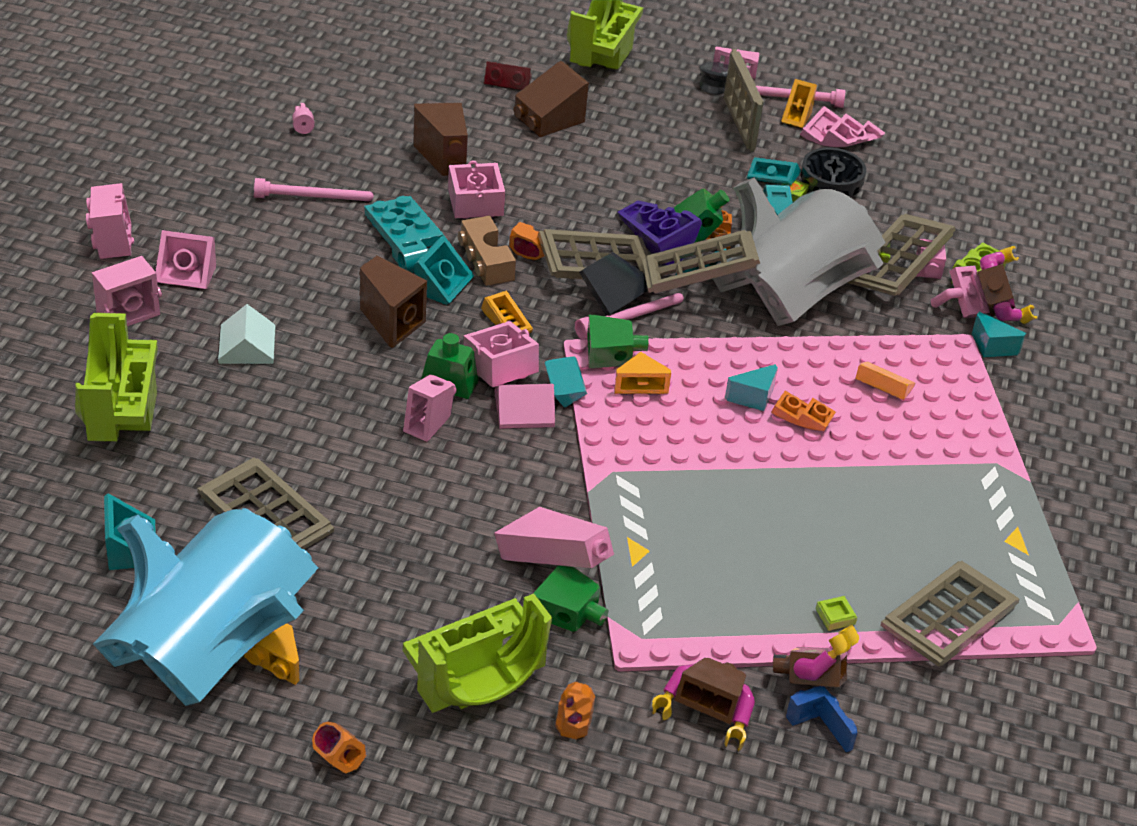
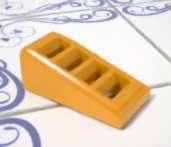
(503, 300)

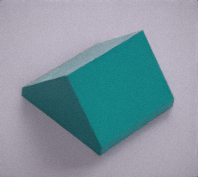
(444, 271)
(117, 549)

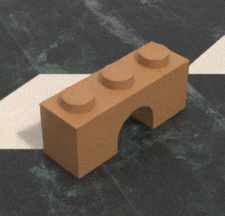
(481, 241)

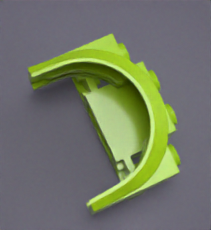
(603, 34)
(118, 380)
(467, 659)

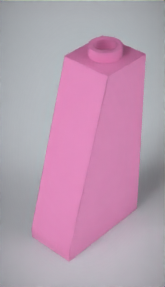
(554, 540)

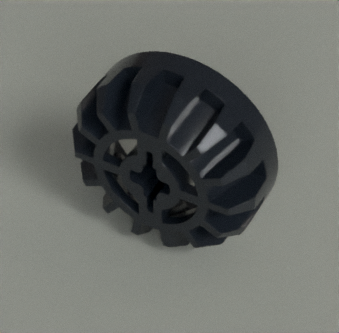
(834, 167)

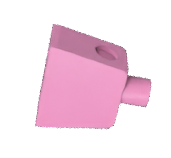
(428, 406)

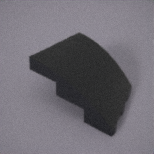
(614, 282)

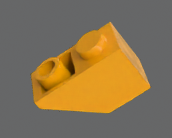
(277, 654)

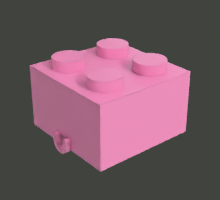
(476, 190)
(109, 221)
(128, 290)
(503, 353)

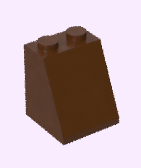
(553, 101)
(440, 134)
(392, 299)

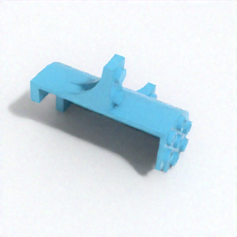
(208, 603)

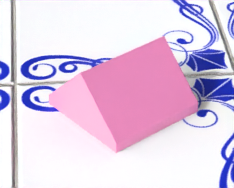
(185, 259)
(525, 406)

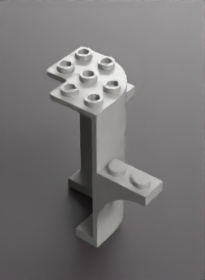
(804, 249)

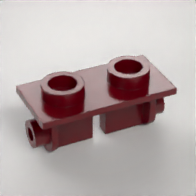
(507, 75)

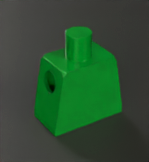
(707, 208)
(612, 341)
(453, 363)
(571, 598)

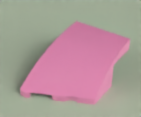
(834, 131)

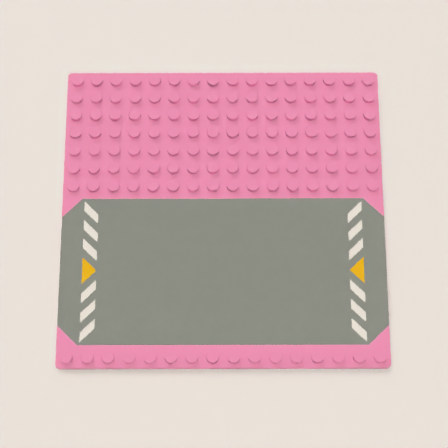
(746, 521)

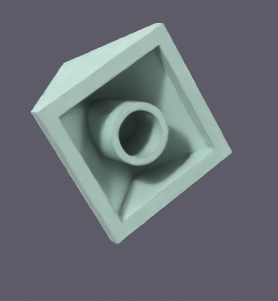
(247, 338)

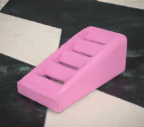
(748, 57)

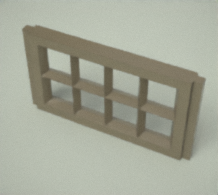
(743, 100)
(922, 225)
(552, 255)
(653, 272)
(209, 491)
(927, 648)

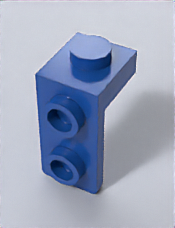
(819, 702)

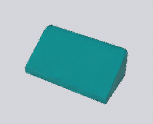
(774, 171)
(567, 379)

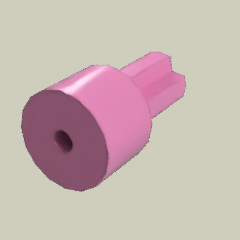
(303, 119)

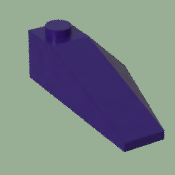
(659, 227)

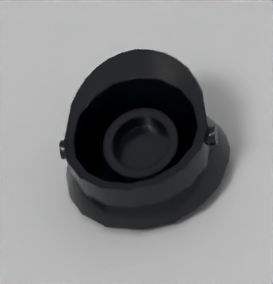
(713, 77)

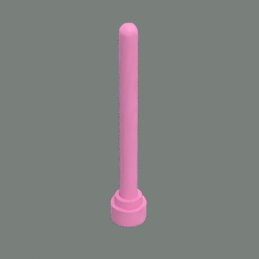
(835, 97)
(264, 188)
(581, 325)

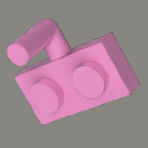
(967, 290)

